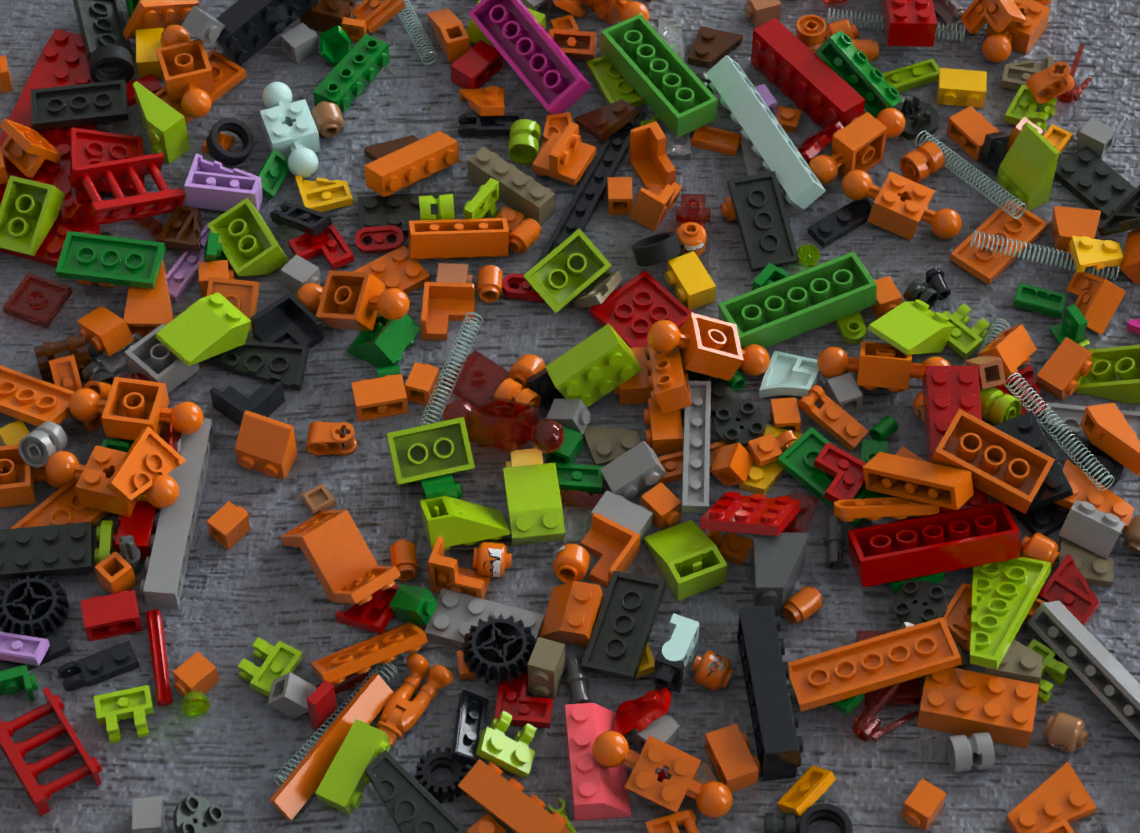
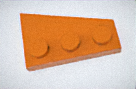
(1086, 491)

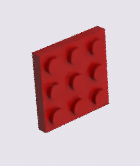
(98, 147)
(637, 307)
(750, 514)

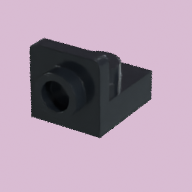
(994, 149)
(543, 385)

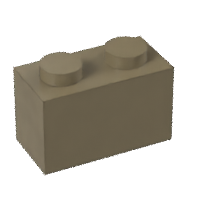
(546, 668)

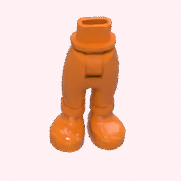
(400, 712)

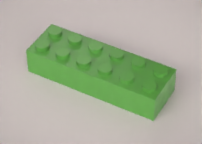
(659, 75)
(801, 302)

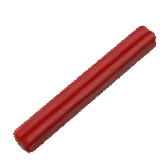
(159, 657)

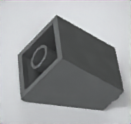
(776, 568)

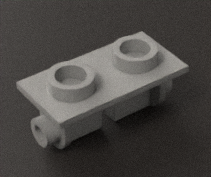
(949, 11)

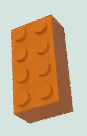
(996, 460)
(978, 702)

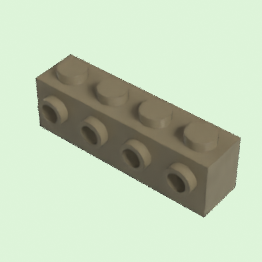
(515, 187)

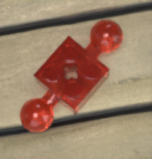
(506, 425)

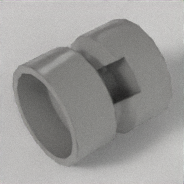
(42, 443)
(970, 752)

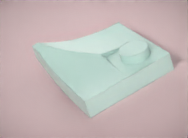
(789, 375)

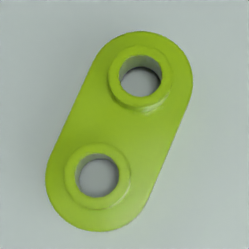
(845, 328)
(105, 536)

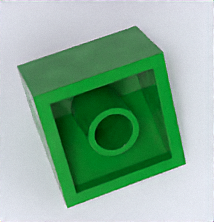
(385, 342)

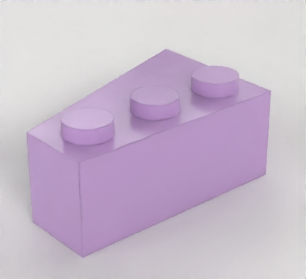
(220, 188)

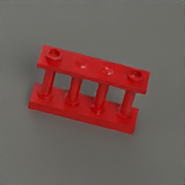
(123, 207)
(28, 773)

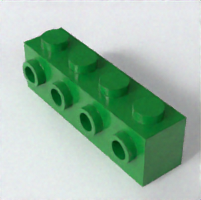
(856, 71)
(353, 73)

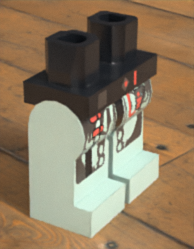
(676, 654)

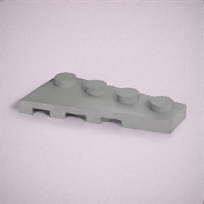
(1072, 417)

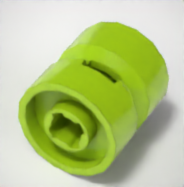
(524, 141)
(444, 203)
(998, 407)

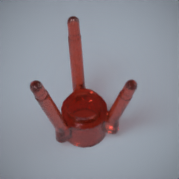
(1075, 92)
(867, 724)

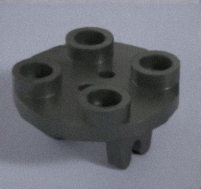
(918, 117)
(736, 416)
(922, 594)
(195, 813)

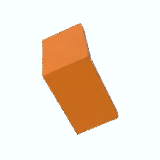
(997, 12)
(649, 156)
(654, 204)
(1095, 299)
(443, 304)
(613, 545)
(447, 575)

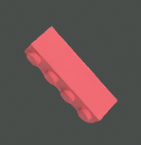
(594, 788)

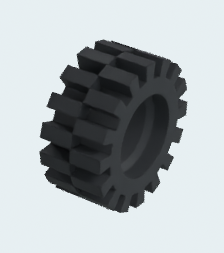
(436, 761)

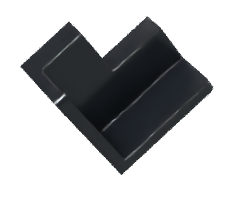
(287, 320)
(234, 404)

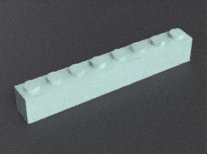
(765, 133)

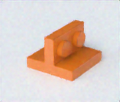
(26, 148)
(564, 156)

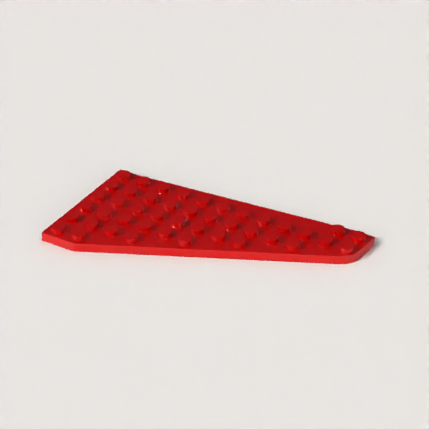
(60, 64)

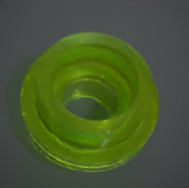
(809, 255)
(195, 704)

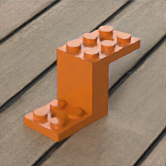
(340, 557)

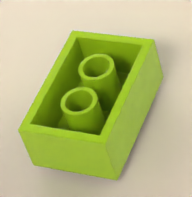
(594, 367)
(430, 451)

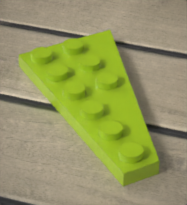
(1000, 604)

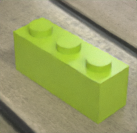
(346, 776)

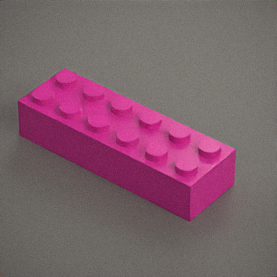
(531, 53)

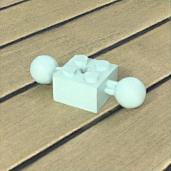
(290, 129)

